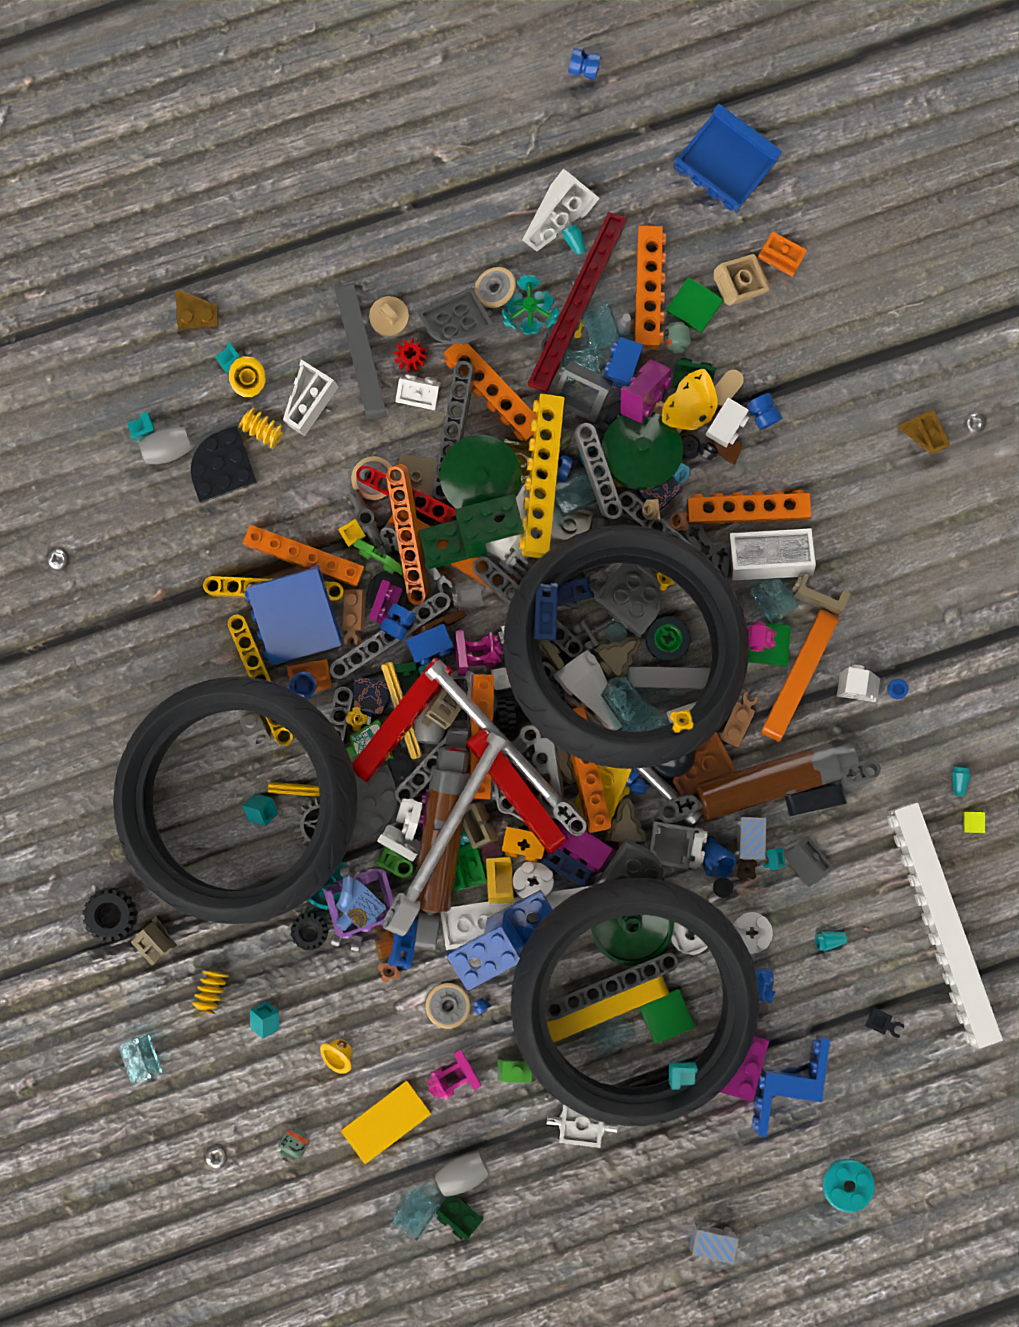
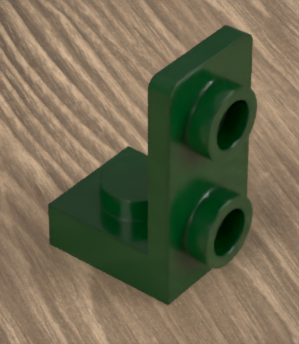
(406, 675)

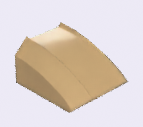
(741, 279)

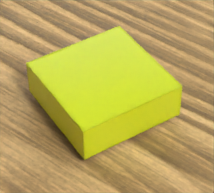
(973, 822)

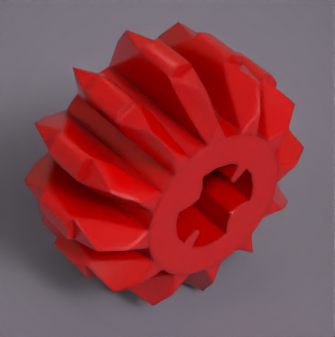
(405, 350)

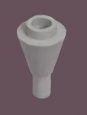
(625, 324)

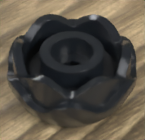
(694, 442)

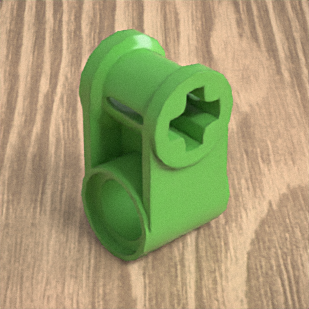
(393, 862)

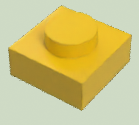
(351, 532)

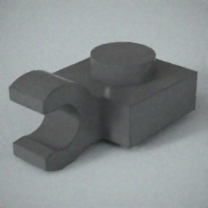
(440, 574)

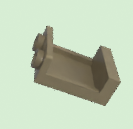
(817, 599)

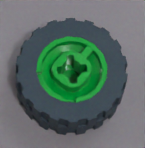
(668, 639)

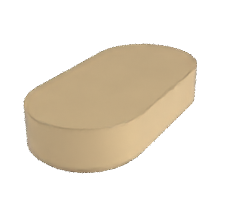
(728, 386)

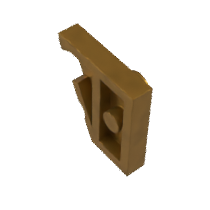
(195, 312)
(926, 432)

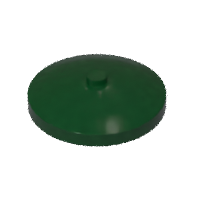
(642, 453)
(479, 471)
(633, 938)

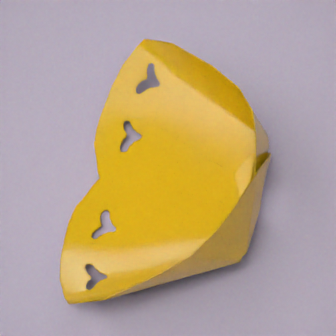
(691, 402)

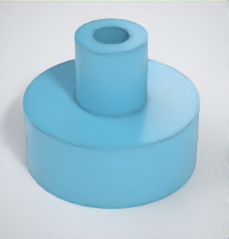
(682, 473)

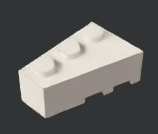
(308, 398)
(858, 684)

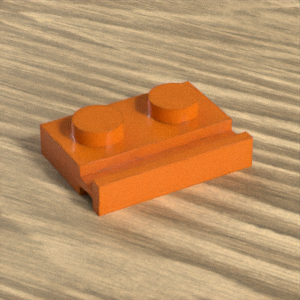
(782, 254)
(318, 668)

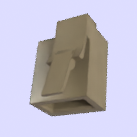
(442, 710)
(154, 942)

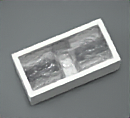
(771, 554)

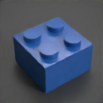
(624, 362)
(430, 645)

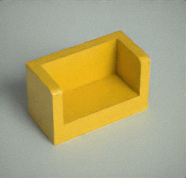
(500, 880)

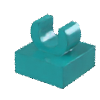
(776, 859)

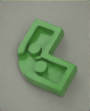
(368, 551)

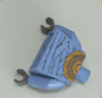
(357, 902)

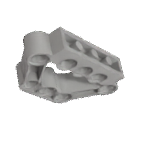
(551, 767)

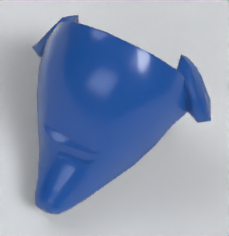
(717, 859)
(765, 984)

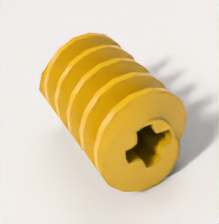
(261, 428)
(209, 990)

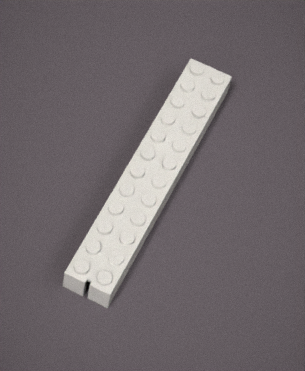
(944, 925)

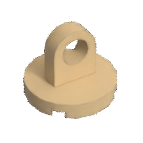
(389, 316)

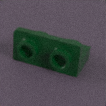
(686, 366)
(459, 1216)

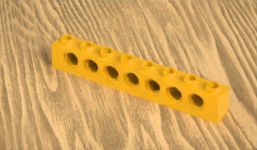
(553, 407)

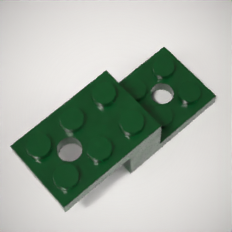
(471, 531)

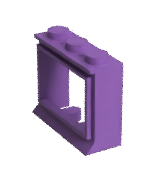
(364, 878)

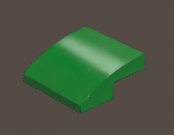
(694, 305)
(780, 652)
(470, 868)
(666, 1016)

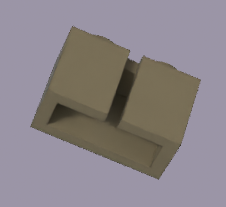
(476, 826)

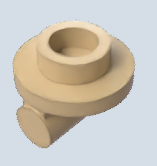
(651, 510)

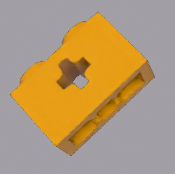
(511, 840)

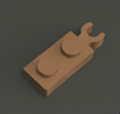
(353, 615)
(738, 721)

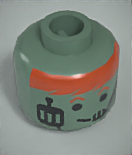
(677, 337)
(293, 1144)

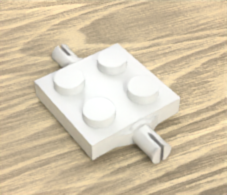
(580, 1129)

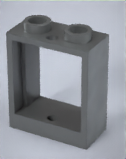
(589, 378)

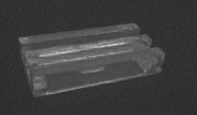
(509, 559)

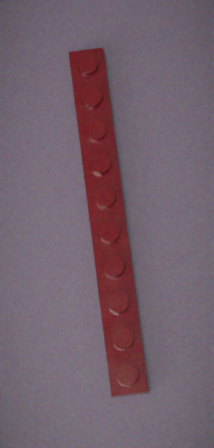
(577, 302)

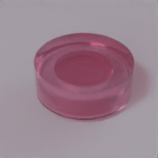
(491, 851)

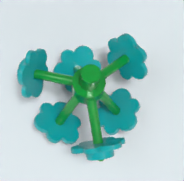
(541, 303)

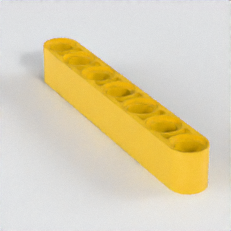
(224, 583)
(254, 672)
(607, 1009)

